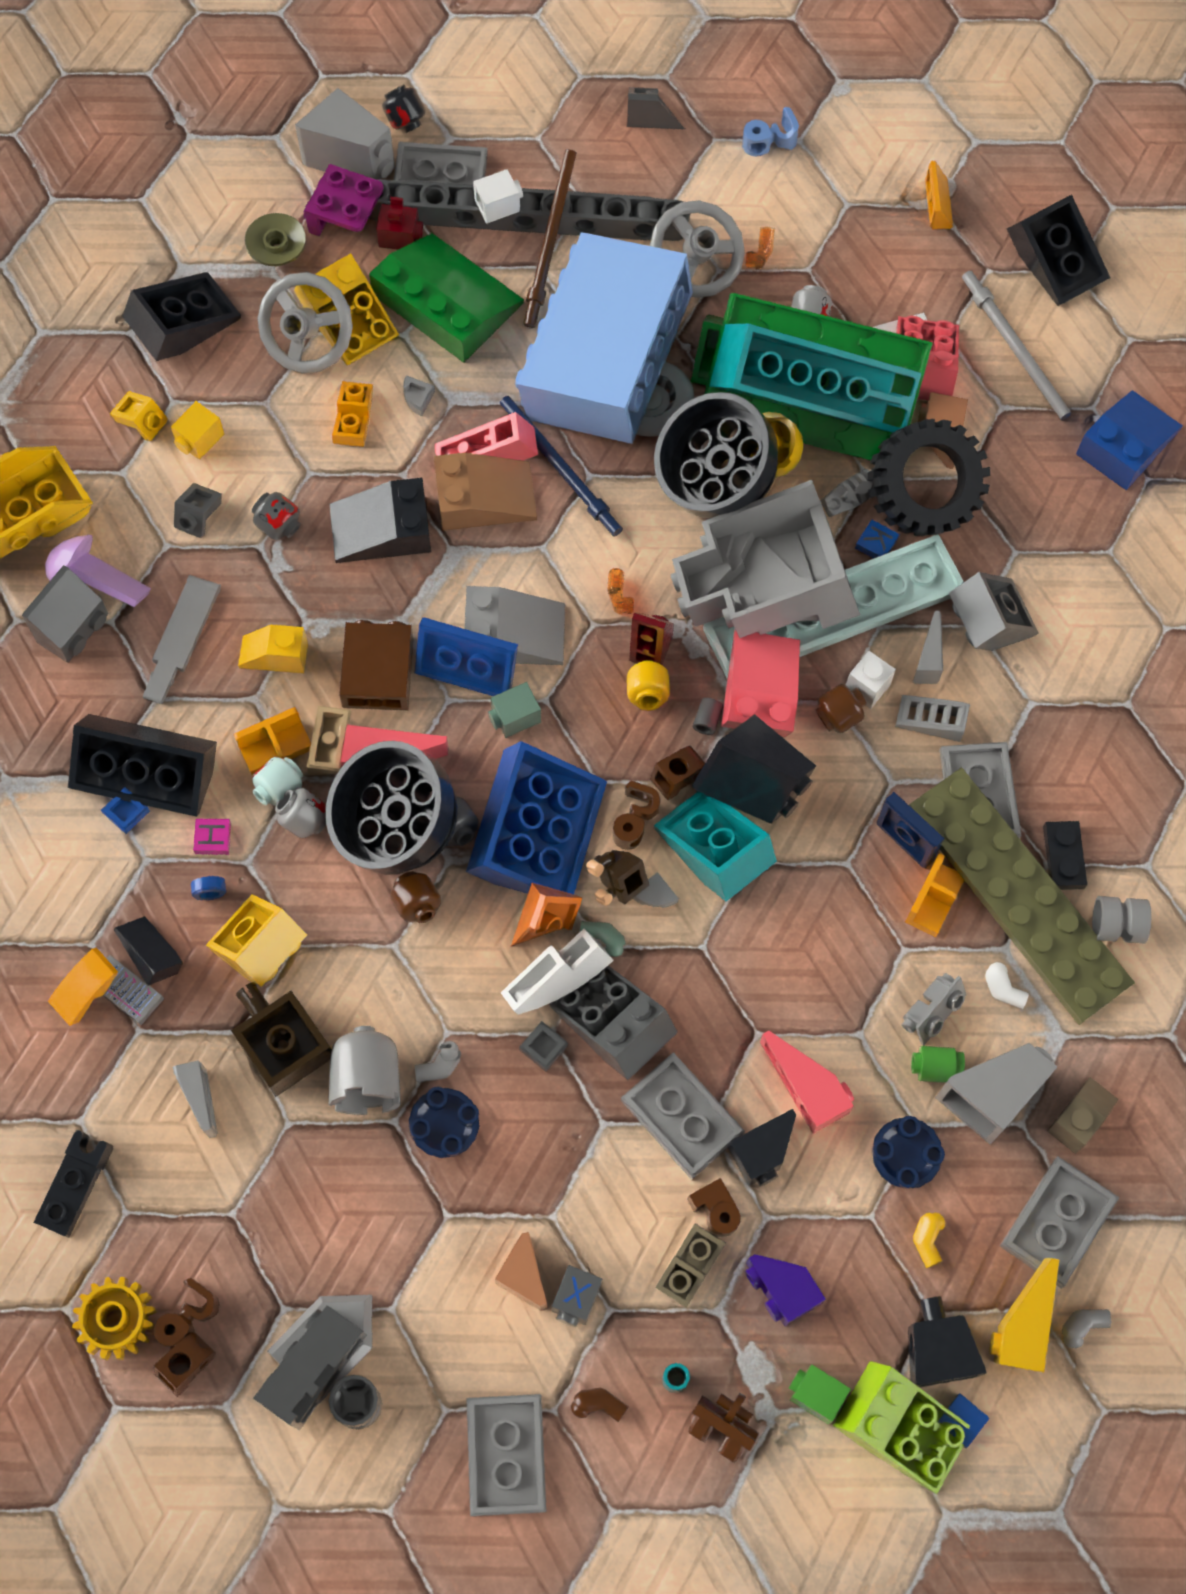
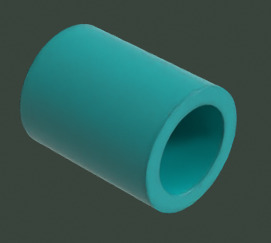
(679, 1367)

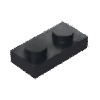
(1065, 854)

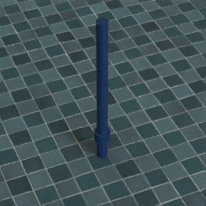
(596, 507)

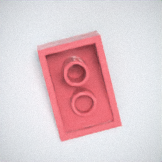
(762, 682)

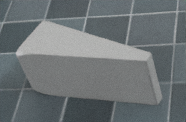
(931, 659)

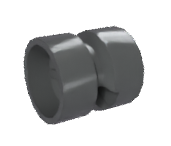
(355, 1402)

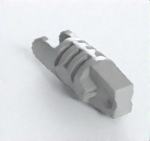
(848, 494)

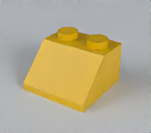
(257, 940)

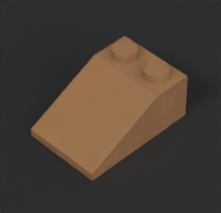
(483, 490)

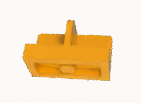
(274, 737)
(935, 898)

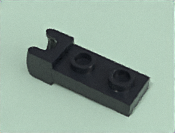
(72, 1184)

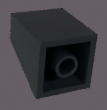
(756, 772)

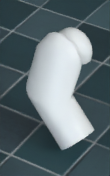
(1001, 986)

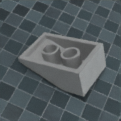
(518, 618)

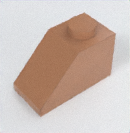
(946, 408)

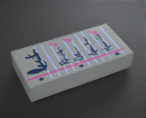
(132, 994)

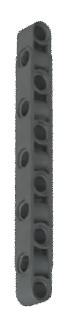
(583, 211)

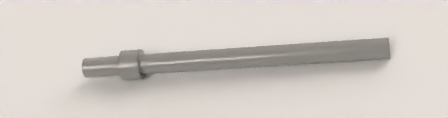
(984, 299)

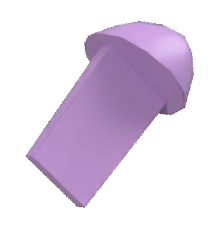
(93, 571)

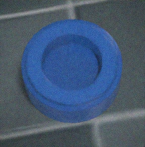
(208, 888)

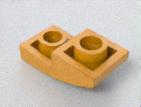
(352, 413)
(82, 985)

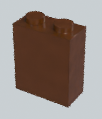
(376, 665)

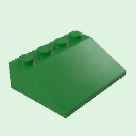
(444, 295)

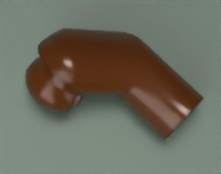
(598, 1399)

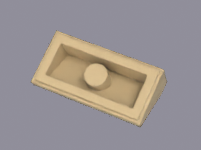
(327, 740)

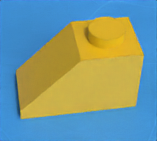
(275, 649)

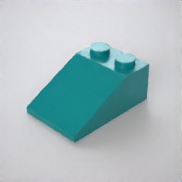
(717, 843)

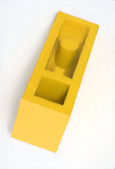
(1026, 1326)

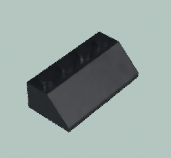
(152, 763)

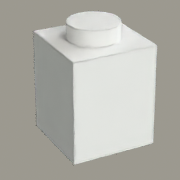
(497, 196)
(871, 677)

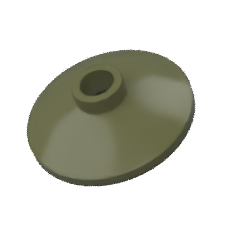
(273, 230)

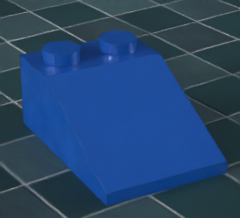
(1127, 439)

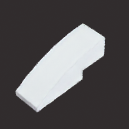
(557, 973)

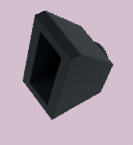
(763, 1149)

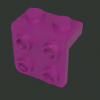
(342, 200)

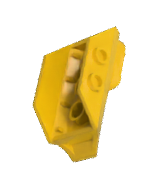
(37, 496)

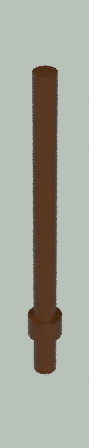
(536, 293)

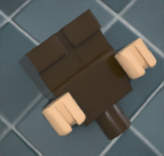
(621, 874)

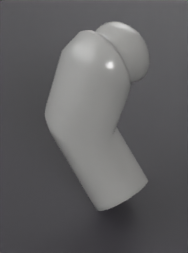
(443, 1064)

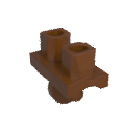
(738, 1434)

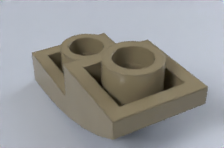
(690, 1265)

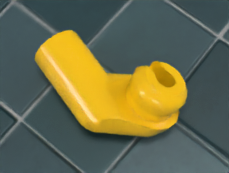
(925, 1236)

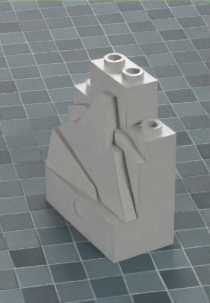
(766, 567)

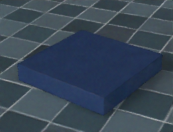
(909, 830)

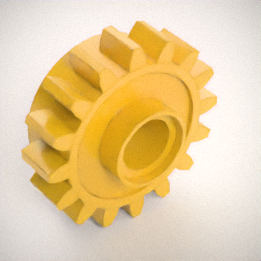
(131, 1327)

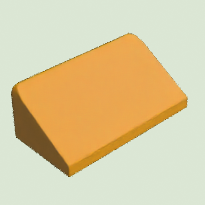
(938, 197)

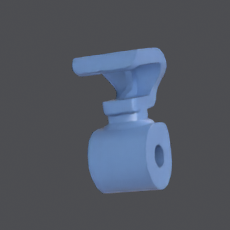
(759, 137)

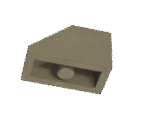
(1083, 1115)

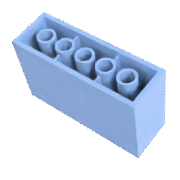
(605, 337)

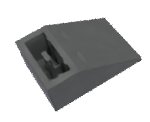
(617, 1021)

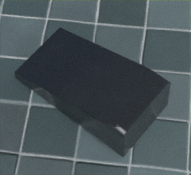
(148, 950)

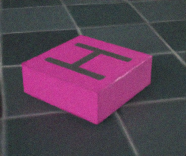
(212, 836)

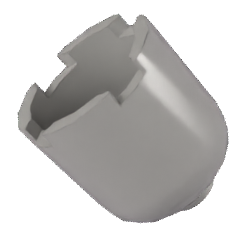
(364, 1072)

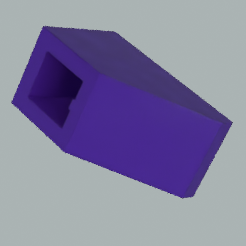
(787, 1287)

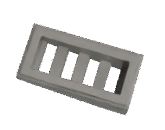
(934, 706)
(195, 1086)

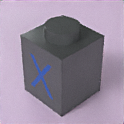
(576, 1296)

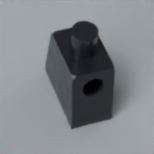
(942, 1347)

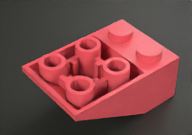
(943, 358)

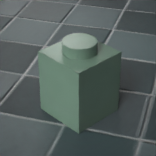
(514, 710)

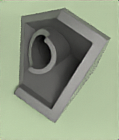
(649, 110)

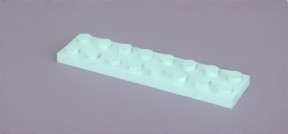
(883, 593)

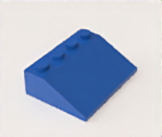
(536, 822)

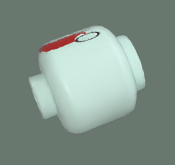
(275, 779)

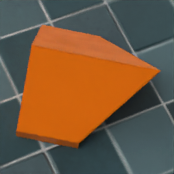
(546, 912)

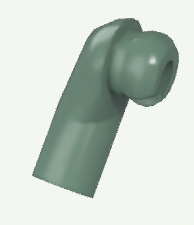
(607, 934)

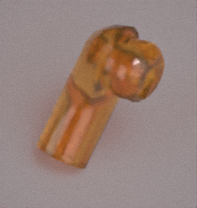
(765, 248)
(615, 592)

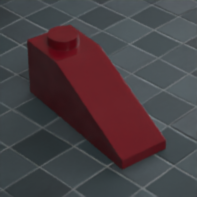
(650, 638)

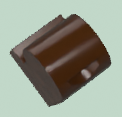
(677, 771)
(719, 1206)
(183, 1363)

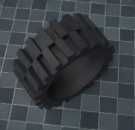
(890, 487)

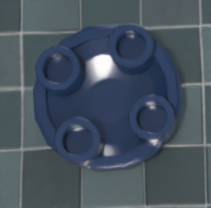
(444, 1122)
(907, 1152)

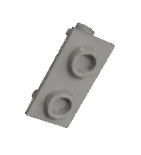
(945, 997)

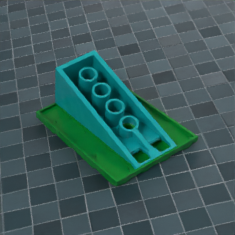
(825, 374)

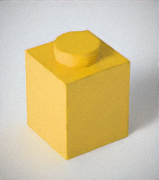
(197, 430)

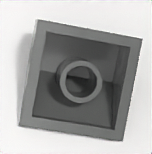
(992, 612)
(65, 615)

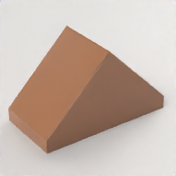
(521, 1275)

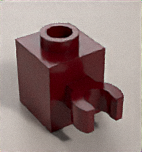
(398, 225)

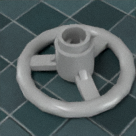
(703, 242)
(303, 323)

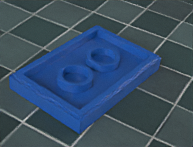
(464, 658)

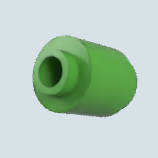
(937, 1063)

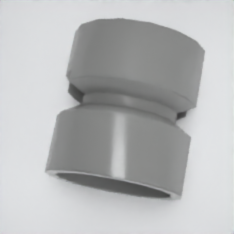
(1118, 919)

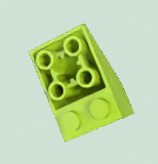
(902, 1426)

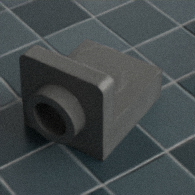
(194, 509)

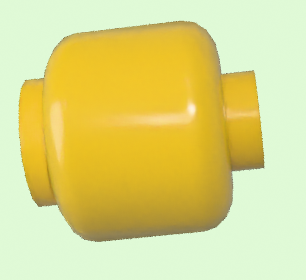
(648, 685)

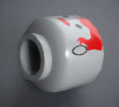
(813, 299)
(301, 813)

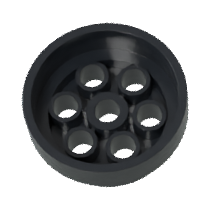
(680, 455)
(355, 816)

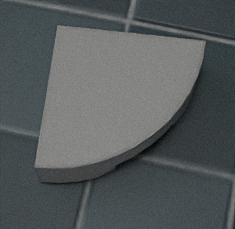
(417, 394)
(657, 894)

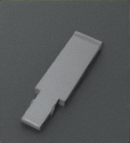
(181, 635)

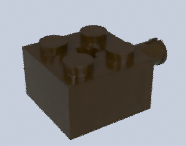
(273, 1023)

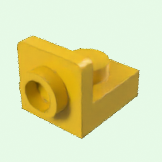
(140, 413)

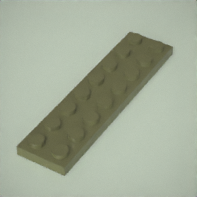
(1022, 897)

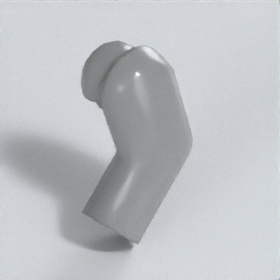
(1081, 1322)

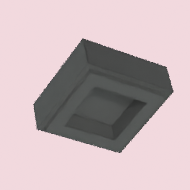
(543, 1046)

